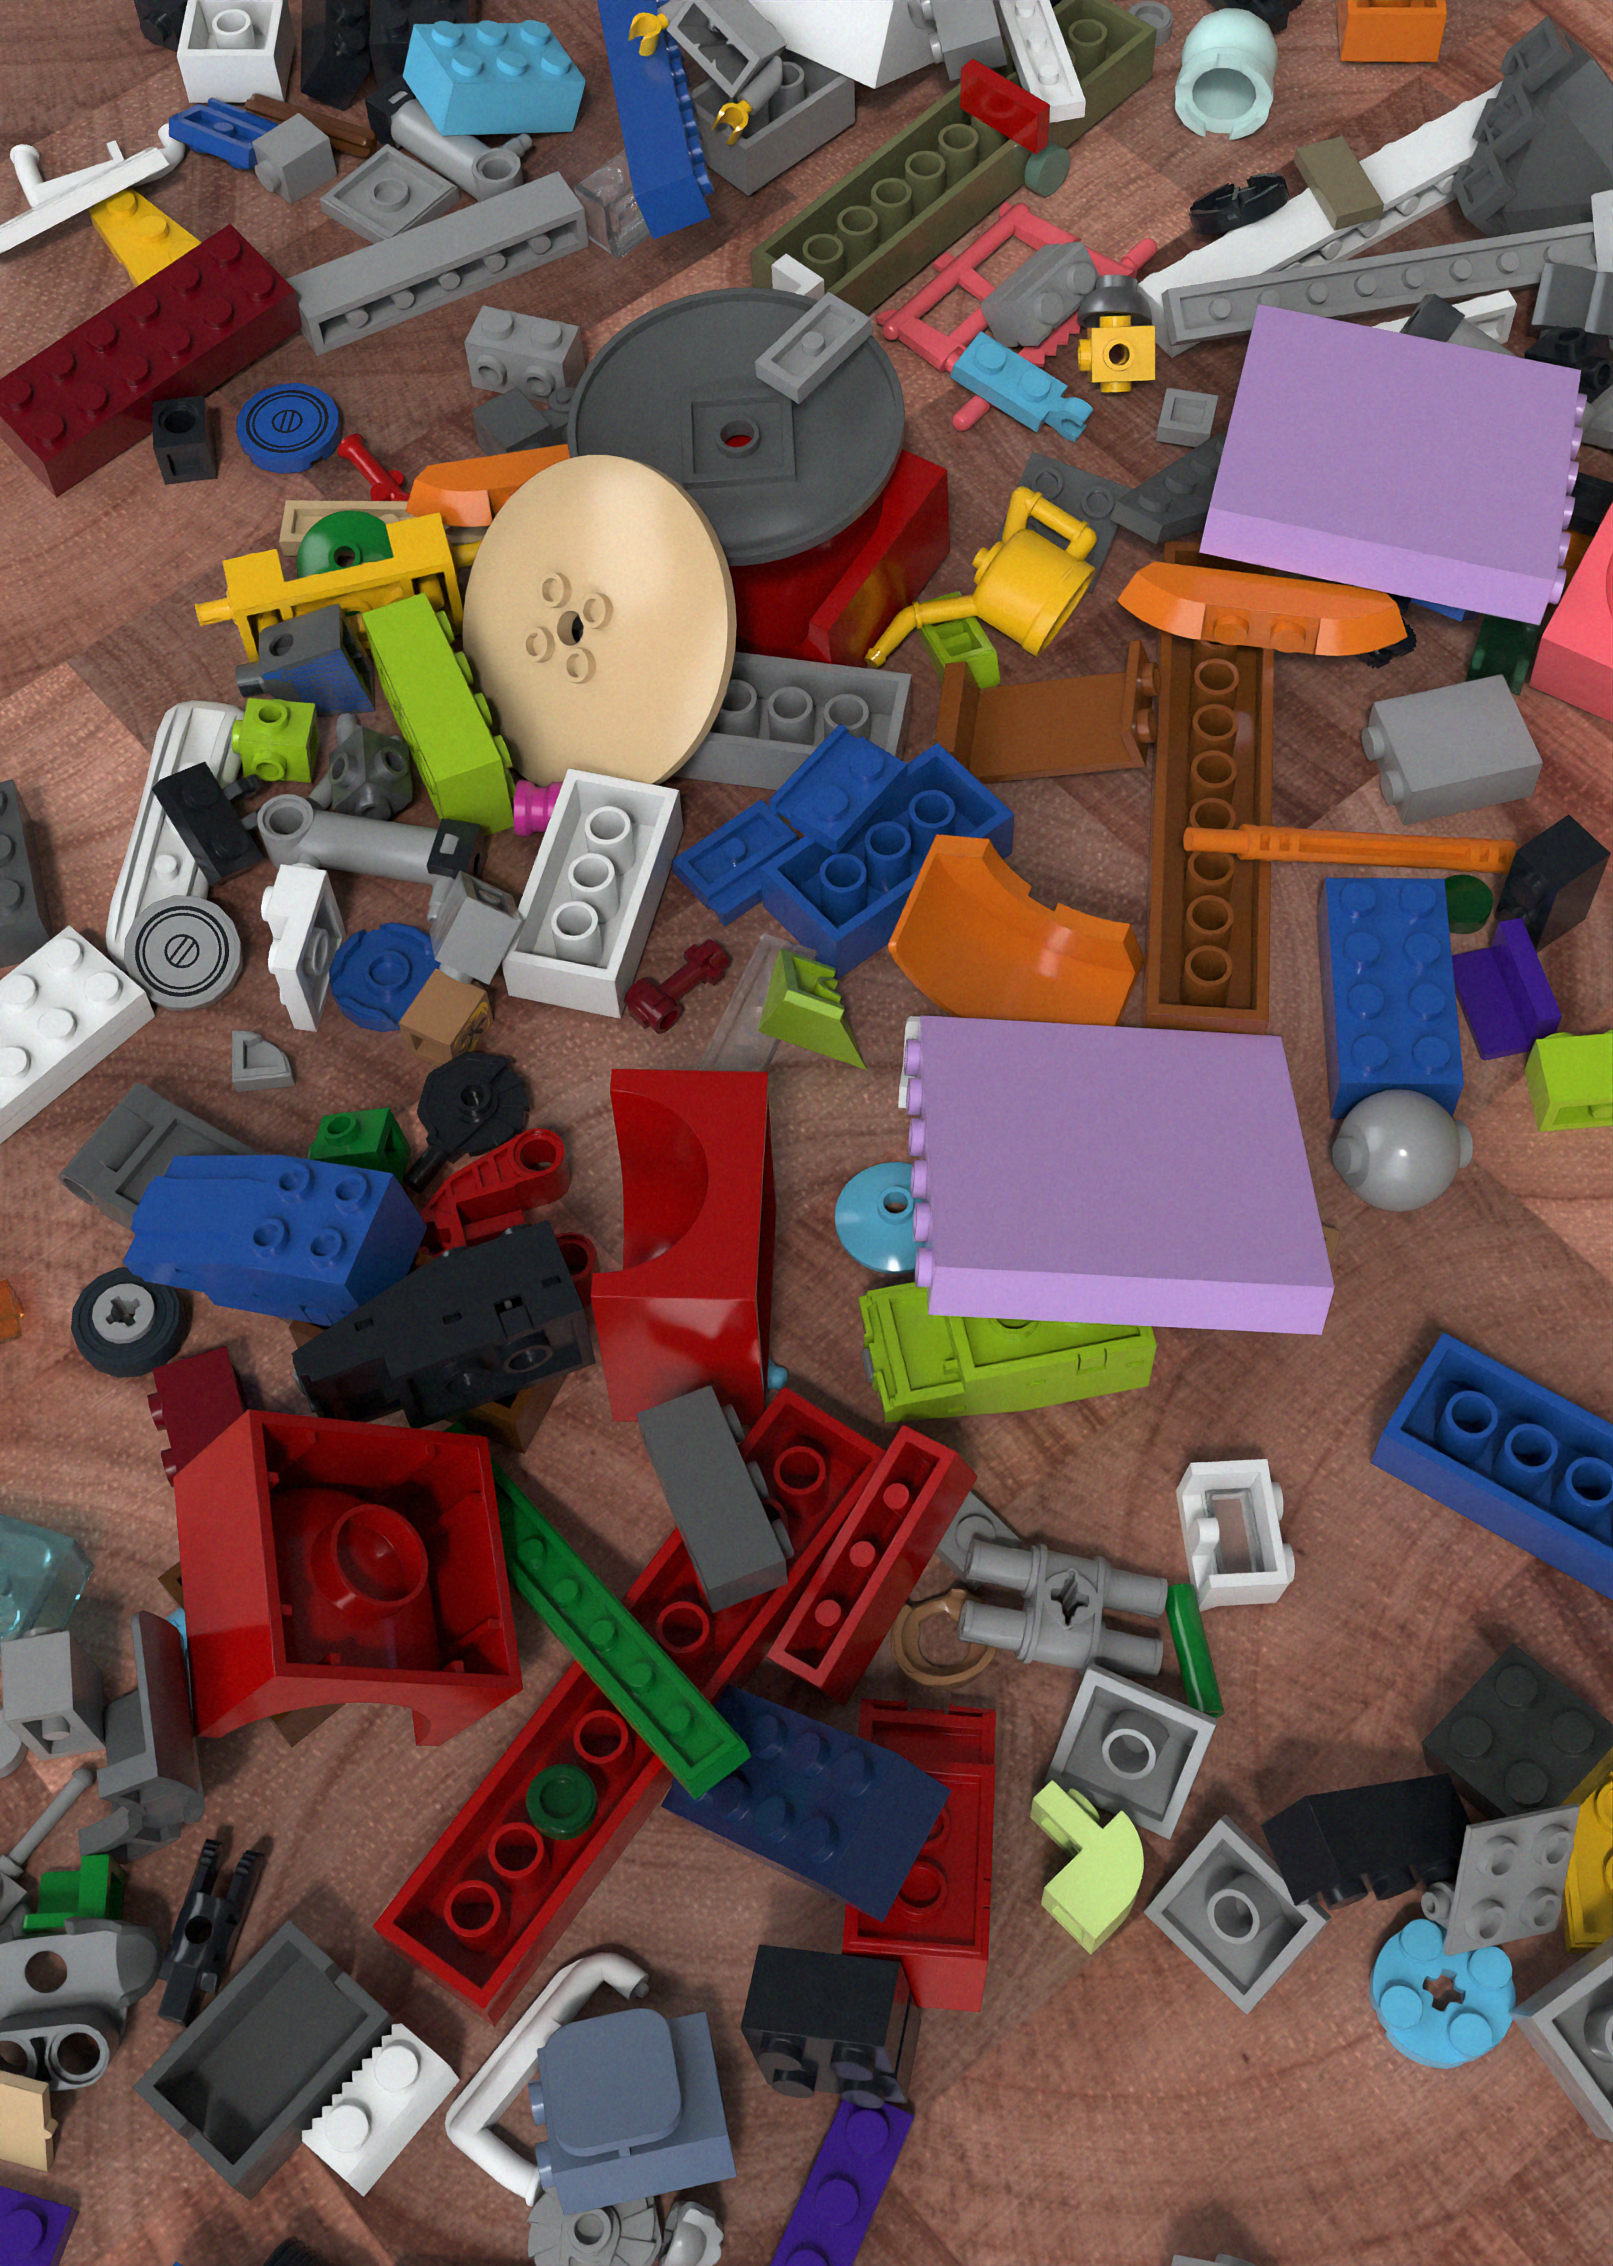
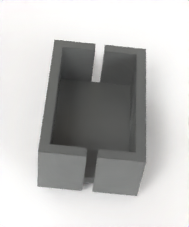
(265, 2059)

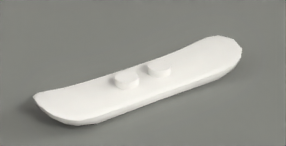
(157, 857)

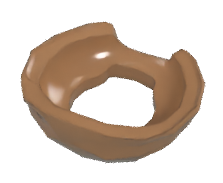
(906, 1637)

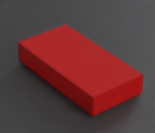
(1004, 106)

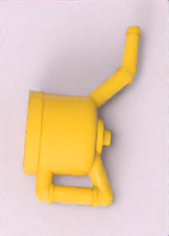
(1021, 582)

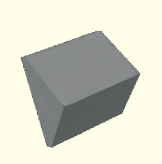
(1131, 1750)
(1236, 1915)

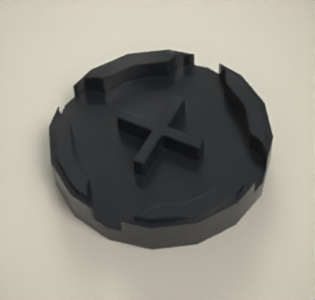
(1234, 207)

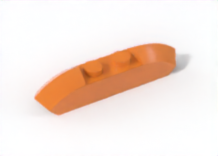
(476, 489)
(1263, 610)

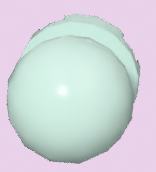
(1227, 74)

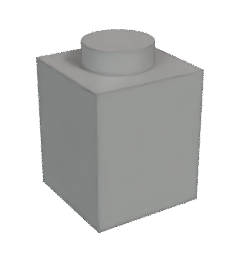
(294, 159)

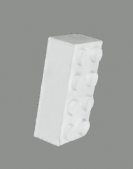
(593, 893)

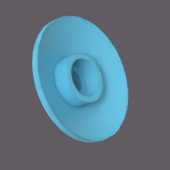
(871, 1232)

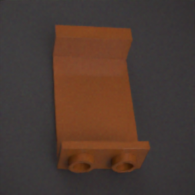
(1050, 724)

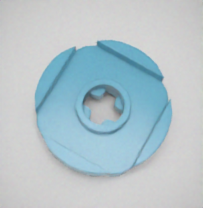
(1406, 2011)

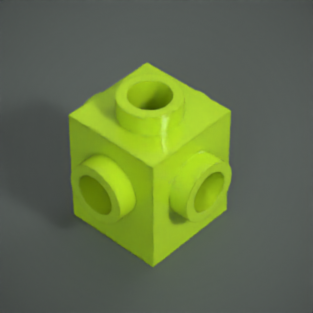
(277, 740)

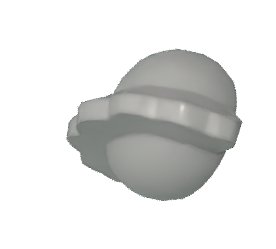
(691, 2236)

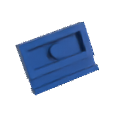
(220, 131)
(838, 788)
(727, 863)

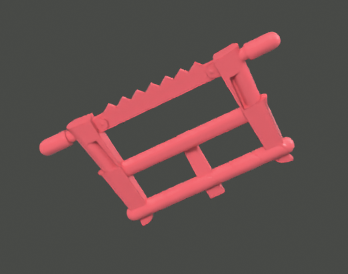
(945, 350)

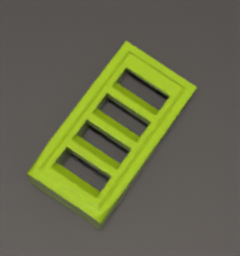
(960, 642)

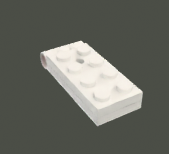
(59, 1021)

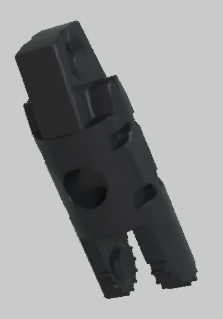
(200, 1968)

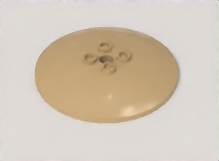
(654, 609)

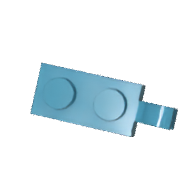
(1019, 388)

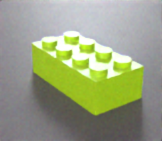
(440, 714)

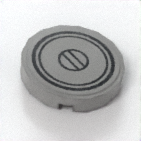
(183, 953)

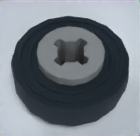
(139, 1341)

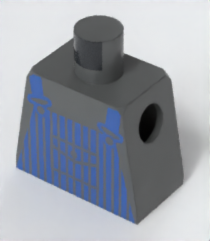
(314, 662)

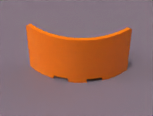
(999, 955)

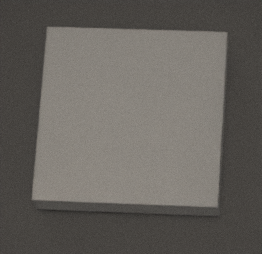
(389, 196)

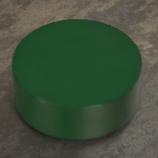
(1467, 903)
(562, 1802)

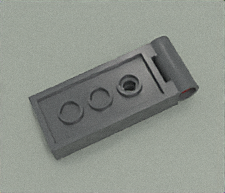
(135, 1147)

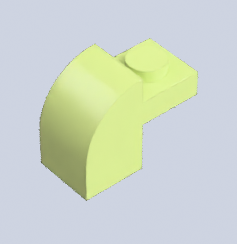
(1105, 1870)

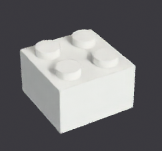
(236, 49)

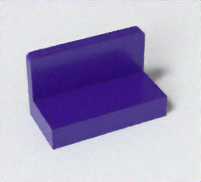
(1505, 993)

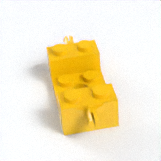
(420, 564)

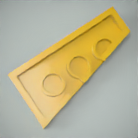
(140, 234)

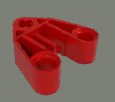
(495, 1191)

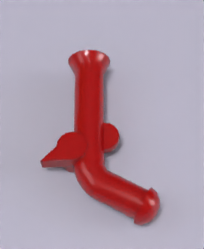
(385, 485)

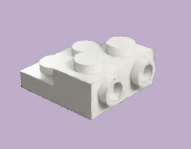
(305, 939)

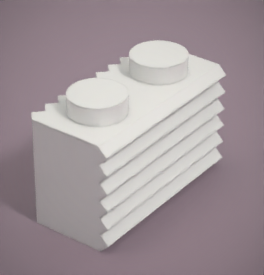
(380, 2108)

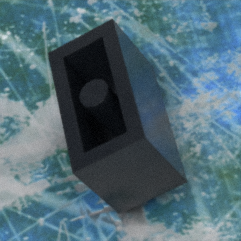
(1553, 881)

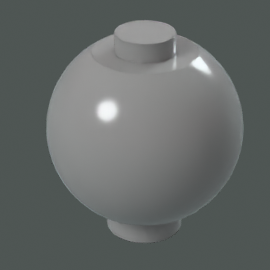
(1400, 1150)

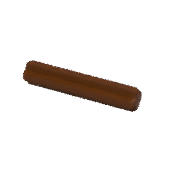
(342, 135)

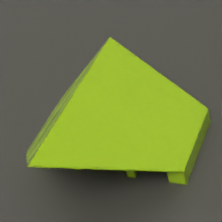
(807, 1010)

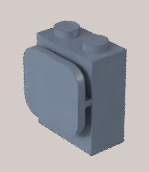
(630, 2109)

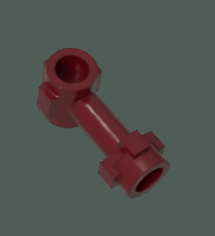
(657, 1005)

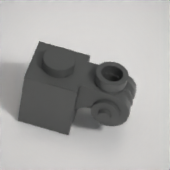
(515, 425)

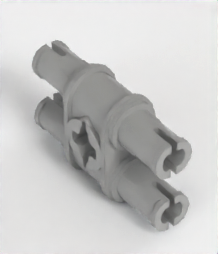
(1040, 1628)

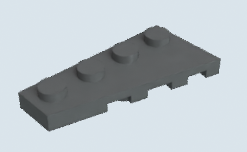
(1175, 498)

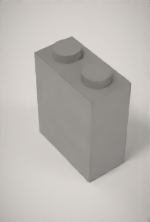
(1452, 749)

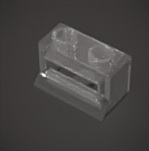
(607, 200)

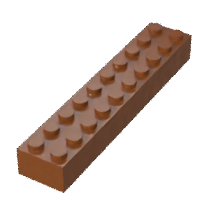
(1209, 771)

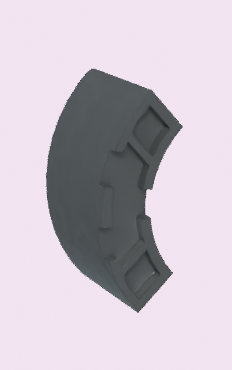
(149, 1752)

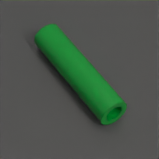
(1193, 1650)

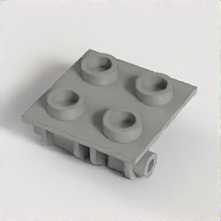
(1506, 1880)

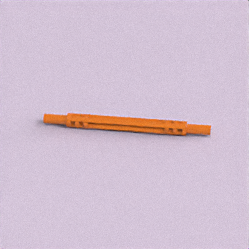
(1355, 848)

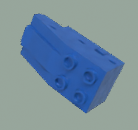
(275, 1234)

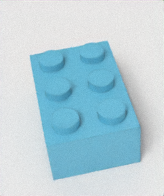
(493, 78)

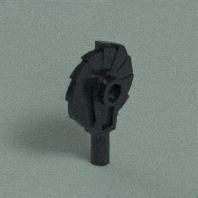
(469, 1109)

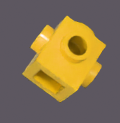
(1137, 353)

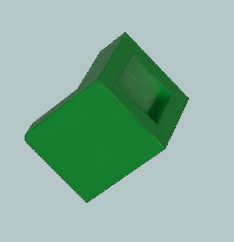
(88, 1892)

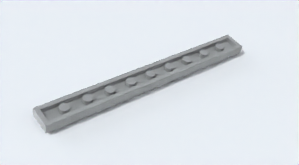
(1377, 282)

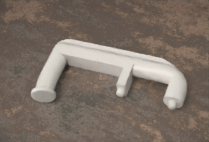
(36, 191)
(516, 2062)

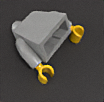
(729, 44)

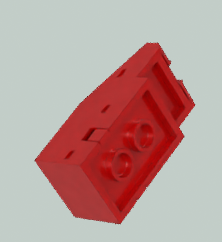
(943, 1907)

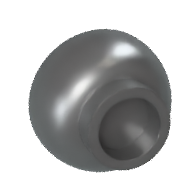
(1114, 297)

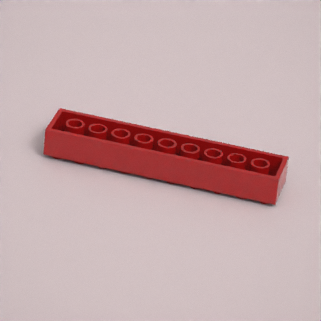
(500, 1890)

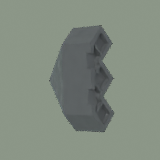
(1541, 139)

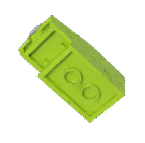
(990, 1365)

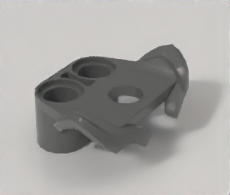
(106, 1972)

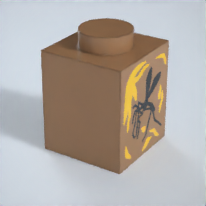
(446, 1019)

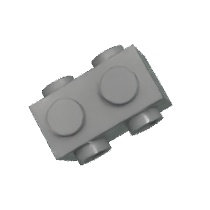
(523, 353)

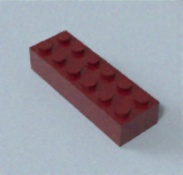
(158, 342)

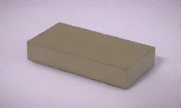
(1338, 183)

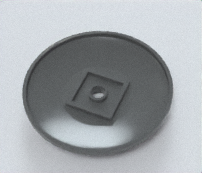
(688, 382)

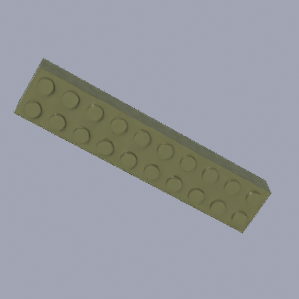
(948, 170)

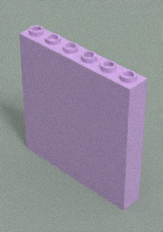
(1399, 465)
(1112, 1177)

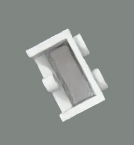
(1234, 1533)

